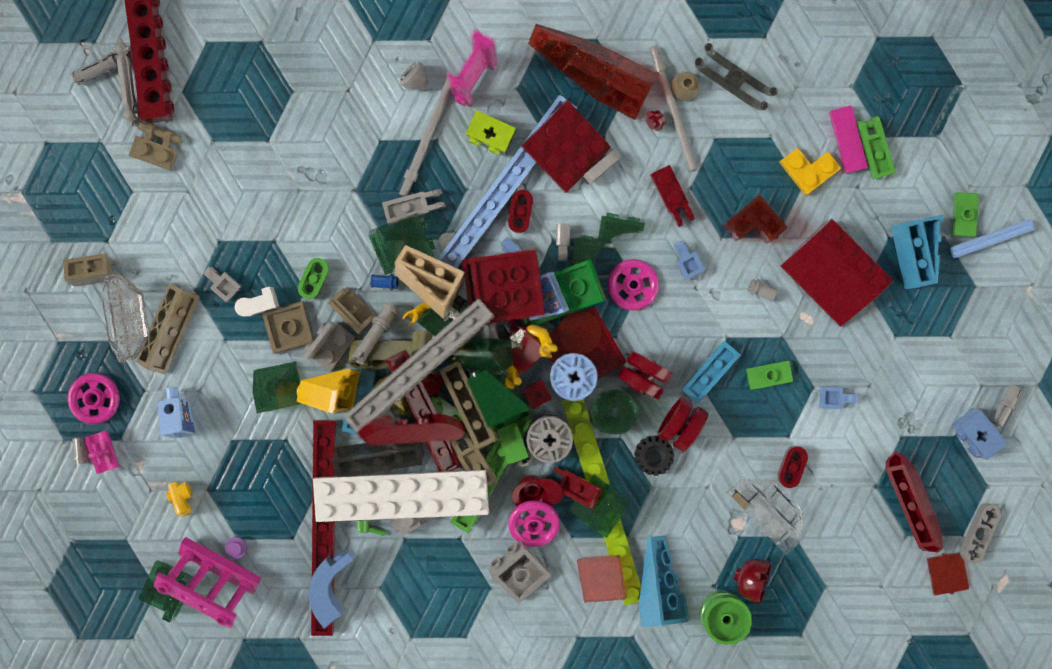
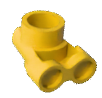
(178, 495)

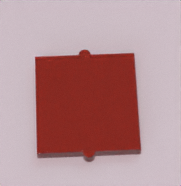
(947, 573)

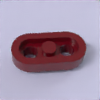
(520, 212)
(795, 467)

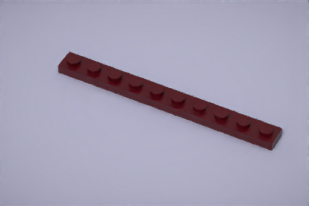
(322, 532)

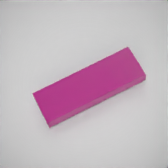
(848, 139)

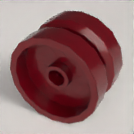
(645, 375)
(682, 424)

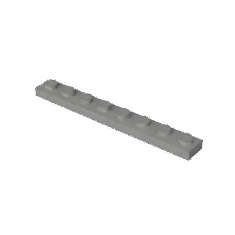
(419, 365)

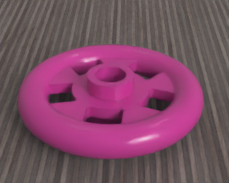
(649, 293)
(93, 380)
(532, 507)

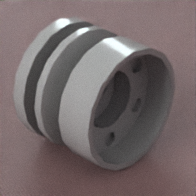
(549, 425)

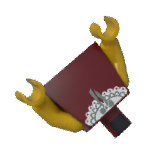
(528, 346)

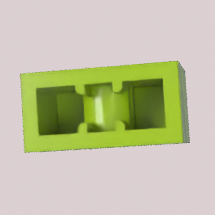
(484, 123)

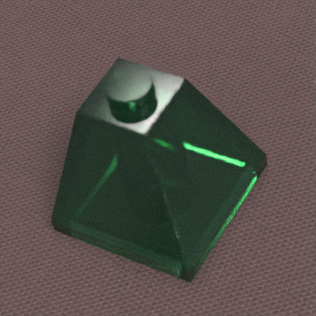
(275, 387)

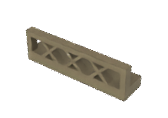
(169, 330)

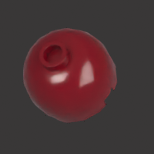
(752, 579)

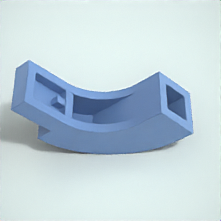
(321, 597)

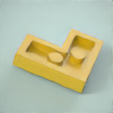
(808, 175)

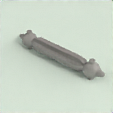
(126, 82)

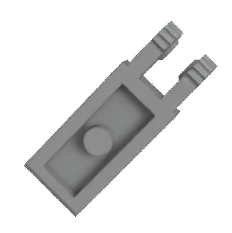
(411, 204)

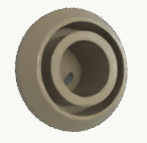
(685, 86)

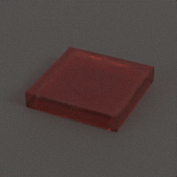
(601, 578)

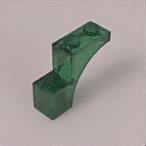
(609, 228)

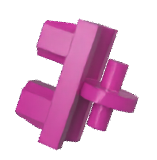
(102, 452)

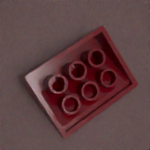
(836, 272)

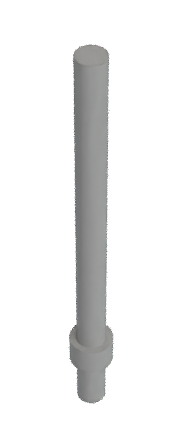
(660, 68)
(411, 175)

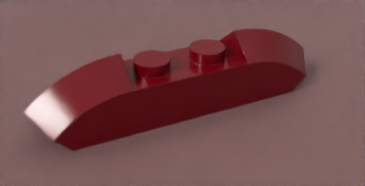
(385, 432)
(914, 503)

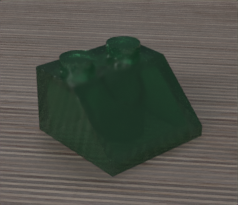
(485, 354)
(607, 510)

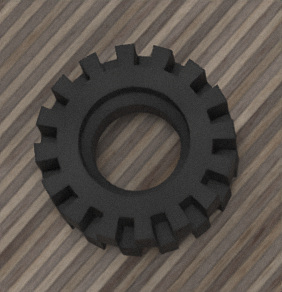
(665, 462)

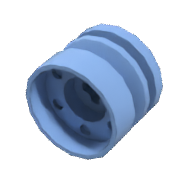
(568, 364)

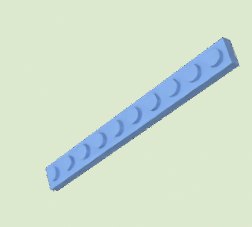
(492, 201)

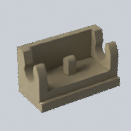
(87, 269)
(352, 310)

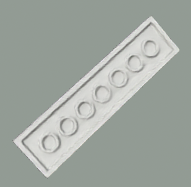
(401, 495)

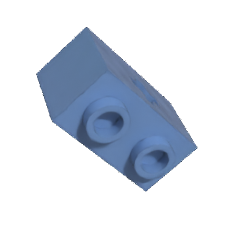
(989, 438)

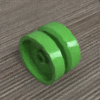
(734, 626)

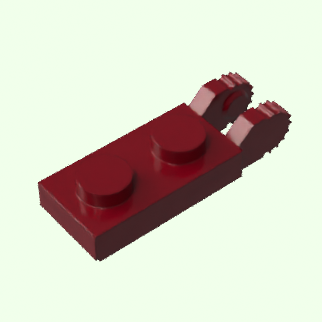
(671, 193)
(578, 488)

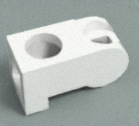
(258, 304)

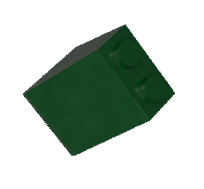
(496, 401)

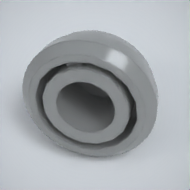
(414, 77)

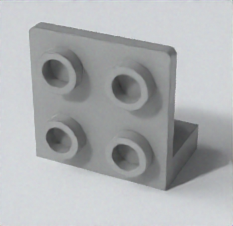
(329, 345)

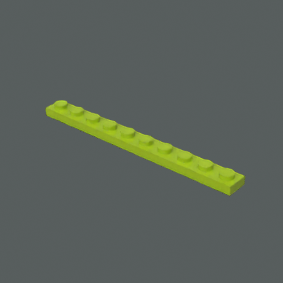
(592, 464)

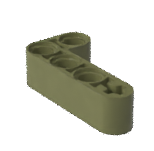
(384, 349)

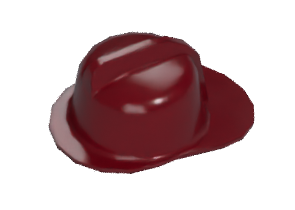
(537, 489)

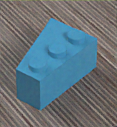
(918, 250)

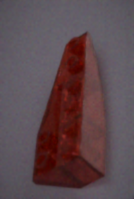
(596, 69)

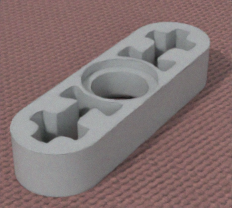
(971, 535)

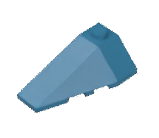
(660, 595)

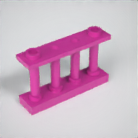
(481, 58)
(217, 564)

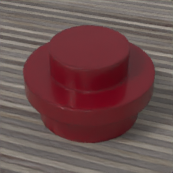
(655, 120)

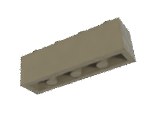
(455, 380)

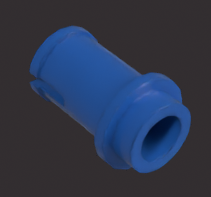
(384, 281)

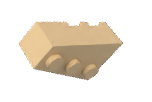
(429, 279)

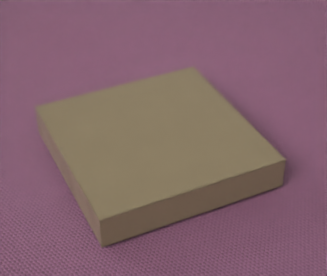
(288, 327)

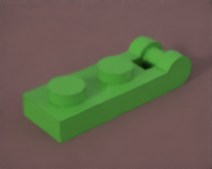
(876, 148)

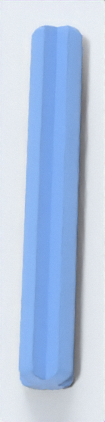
(992, 238)

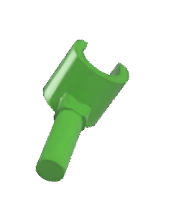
(363, 527)

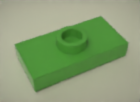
(965, 214)
(769, 375)

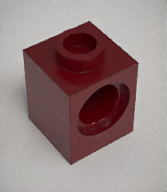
(537, 394)

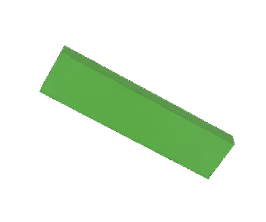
(512, 441)

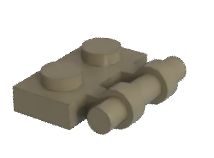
(154, 153)

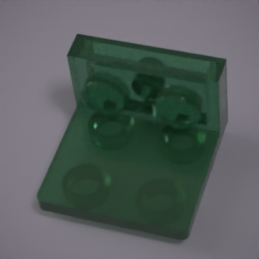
(164, 602)

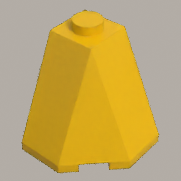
(331, 391)

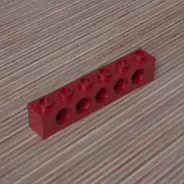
(143, 68)

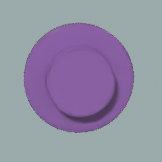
(236, 548)

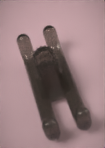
(734, 79)

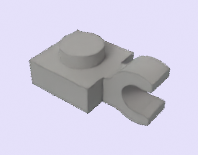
(223, 284)

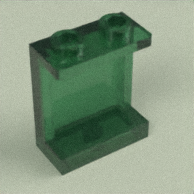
(391, 238)

